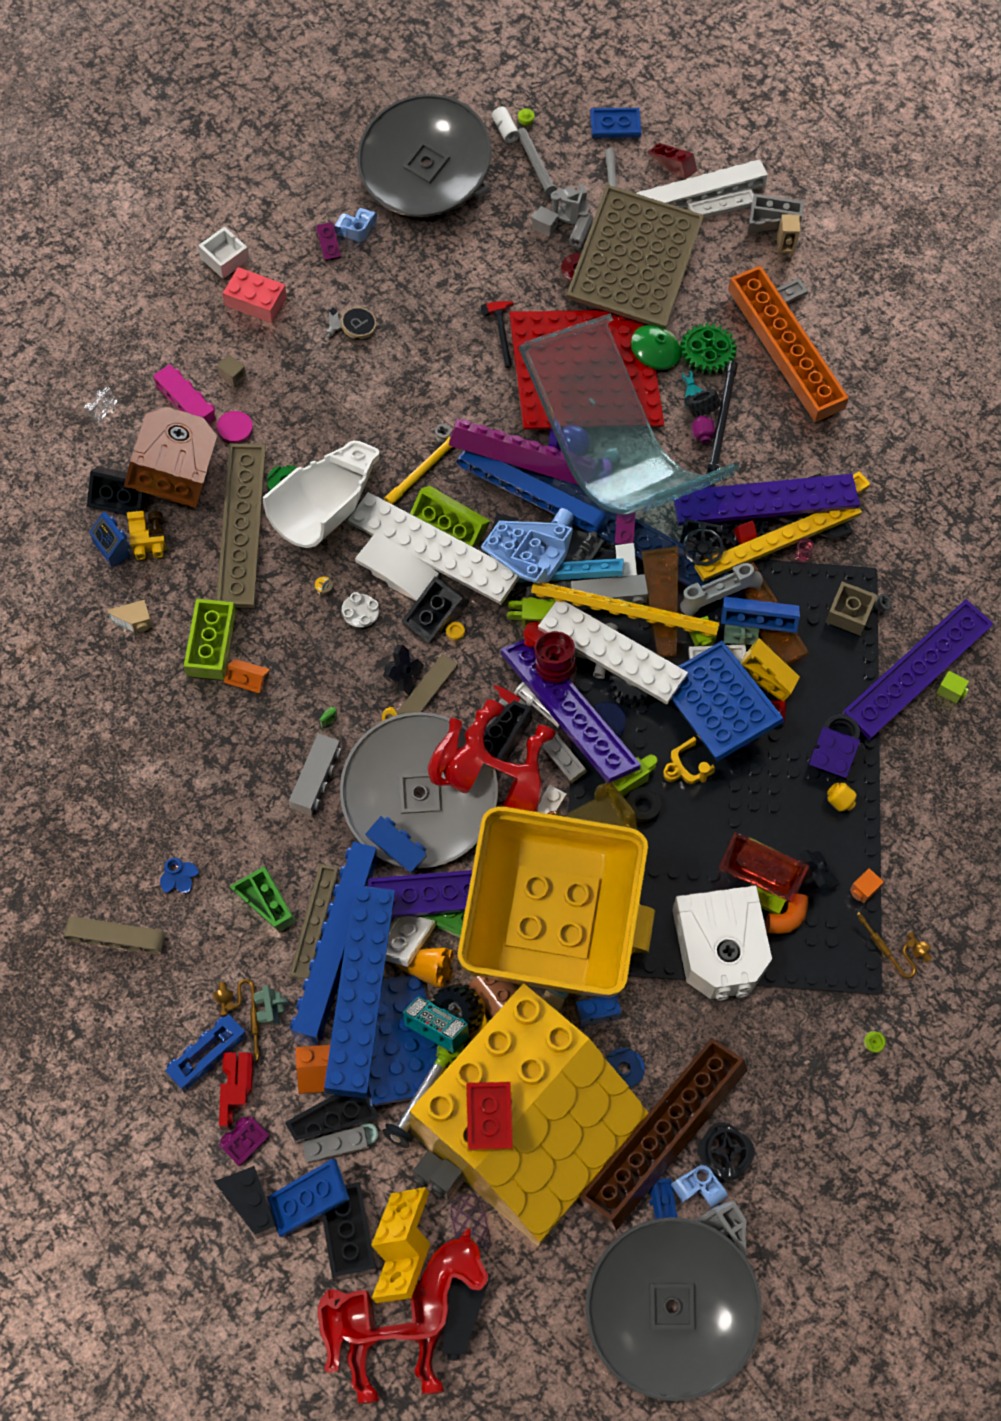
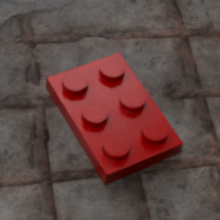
(489, 1116)

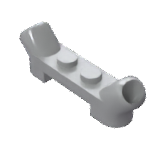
(698, 596)

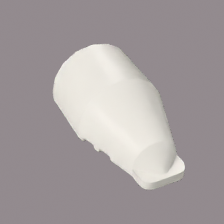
(320, 496)

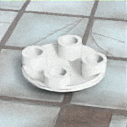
(360, 610)

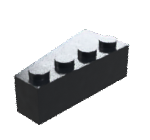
(507, 730)
(331, 1116)

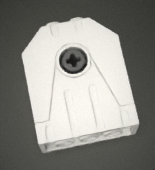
(722, 941)

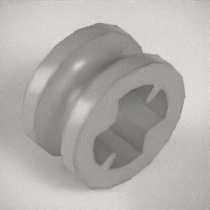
(442, 427)

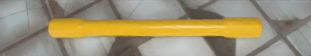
(398, 491)

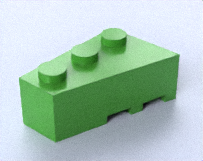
(265, 898)

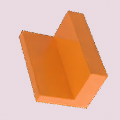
(245, 675)

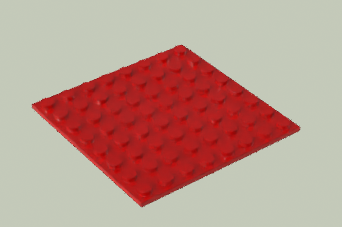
(534, 324)

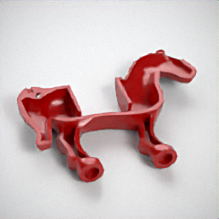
(464, 764)
(355, 1319)

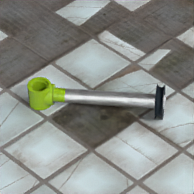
(398, 1133)

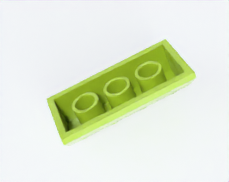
(449, 516)

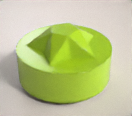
(526, 117)
(874, 1041)

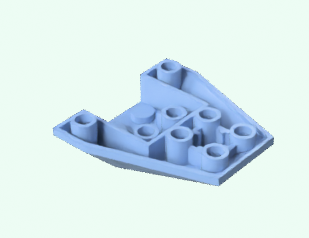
(529, 548)

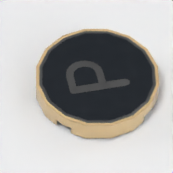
(358, 323)

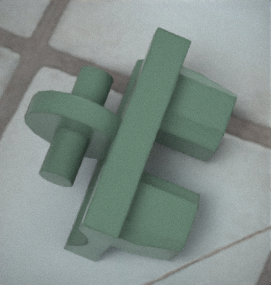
(740, 634)
(273, 1004)

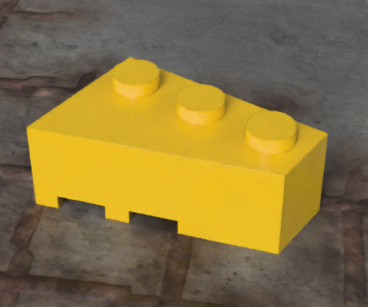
(769, 670)

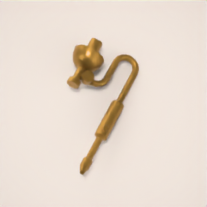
(919, 948)
(224, 997)

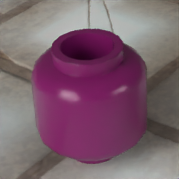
(703, 429)

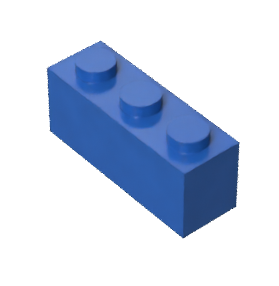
(396, 844)

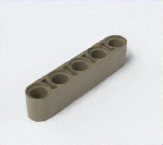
(114, 935)

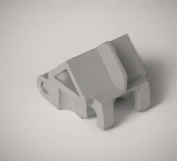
(573, 204)

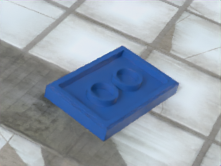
(615, 122)

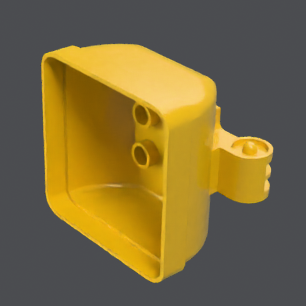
(555, 903)

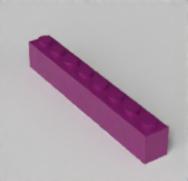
(510, 449)

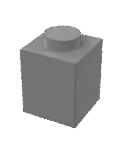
(544, 221)

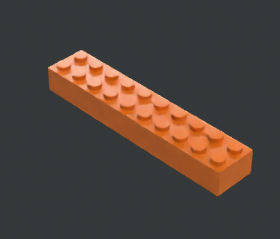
(788, 344)

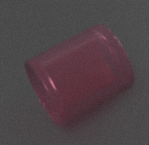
(806, 544)

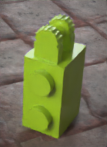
(532, 609)
(634, 780)

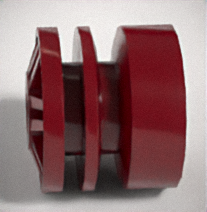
(555, 656)

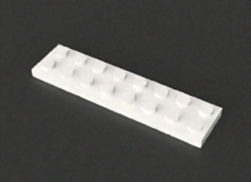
(615, 651)

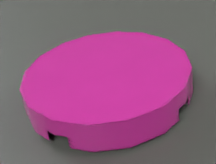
(234, 427)

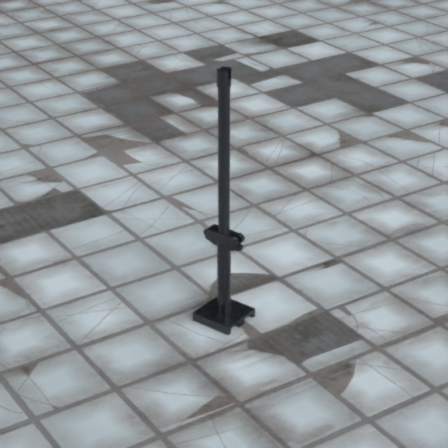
(691, 525)

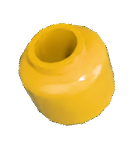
(841, 797)

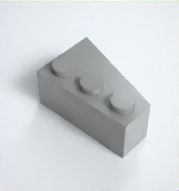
(767, 212)

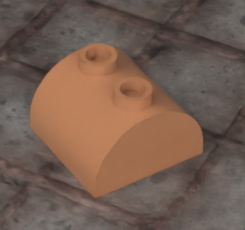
(493, 993)

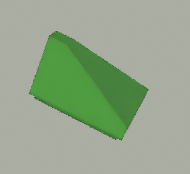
(328, 717)

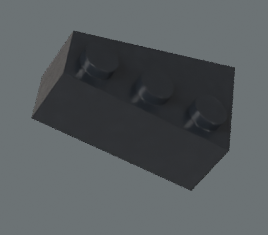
(248, 1199)

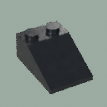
(435, 610)

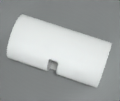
(505, 125)

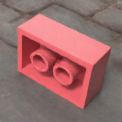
(254, 295)

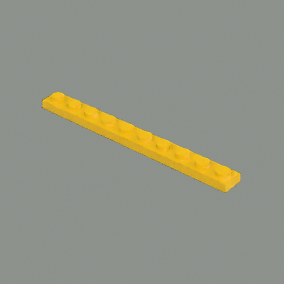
(775, 541)
(631, 609)

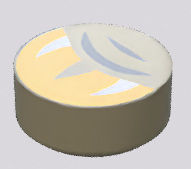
(323, 585)

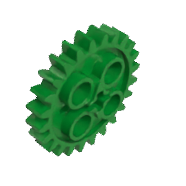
(708, 353)

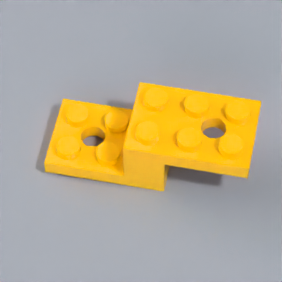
(401, 1245)

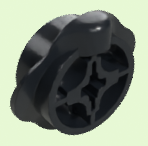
(745, 1147)

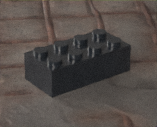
(349, 1237)

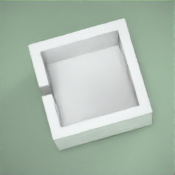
(223, 252)

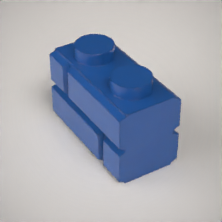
(597, 1010)

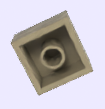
(851, 608)

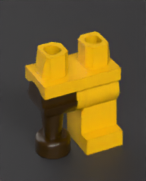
(143, 539)

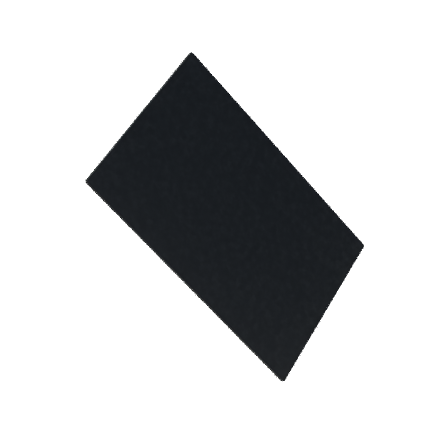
(762, 789)

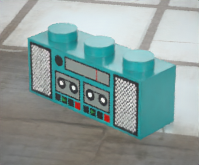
(436, 1024)

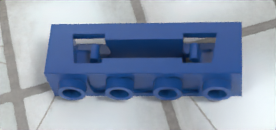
(182, 1072)

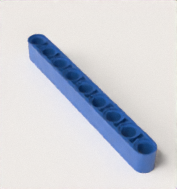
(531, 489)

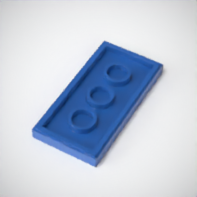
(308, 1198)

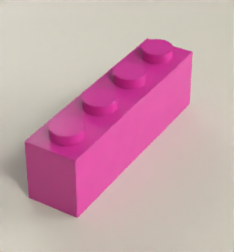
(182, 393)

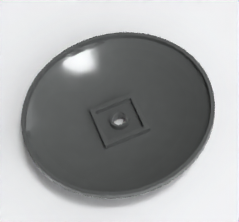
(417, 131)
(683, 1350)

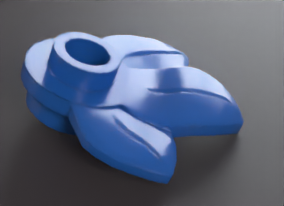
(180, 878)

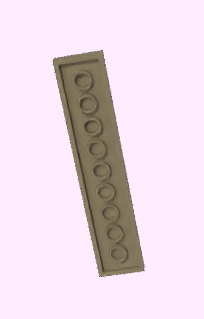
(241, 525)

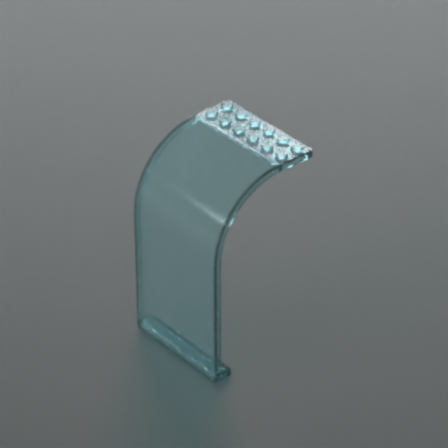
(603, 421)

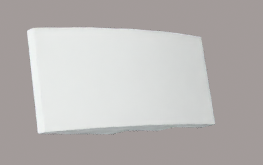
(396, 566)

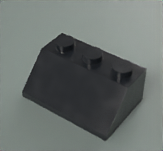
(108, 492)

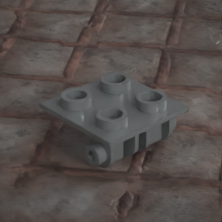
(583, 546)

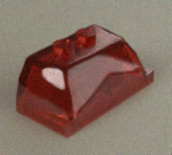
(763, 867)

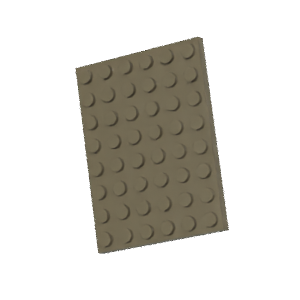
(635, 256)

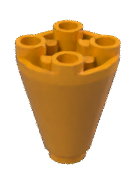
(431, 966)

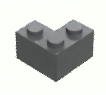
(438, 1175)

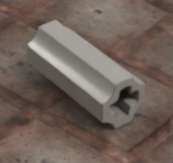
(581, 231)

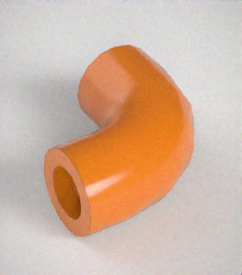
(790, 919)

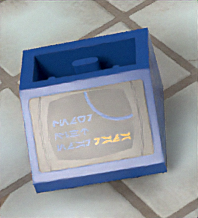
(110, 540)

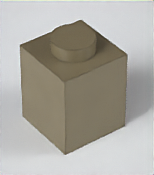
(231, 370)

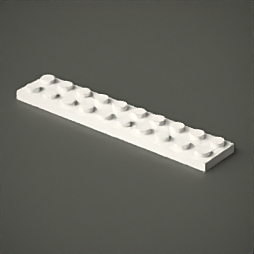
(435, 548)

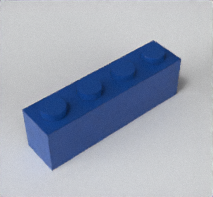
(760, 614)

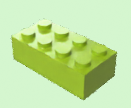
(209, 639)

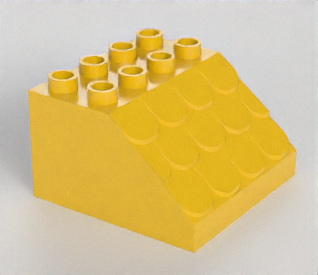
(565, 1113)

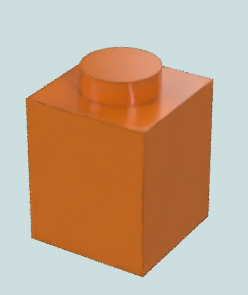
(866, 886)

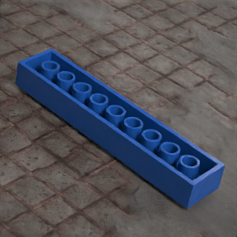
(327, 966)
(359, 992)

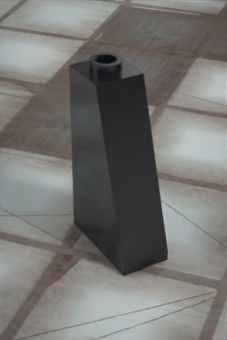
(461, 1319)

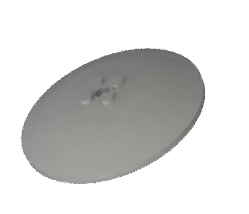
(382, 781)

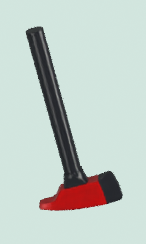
(497, 309)

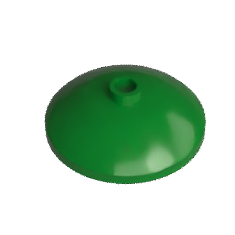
(655, 347)

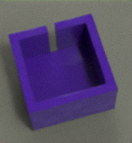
(835, 752)

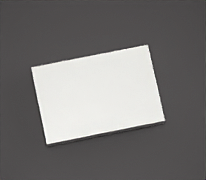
(407, 938)

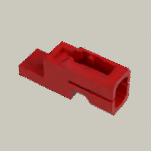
(233, 1094)

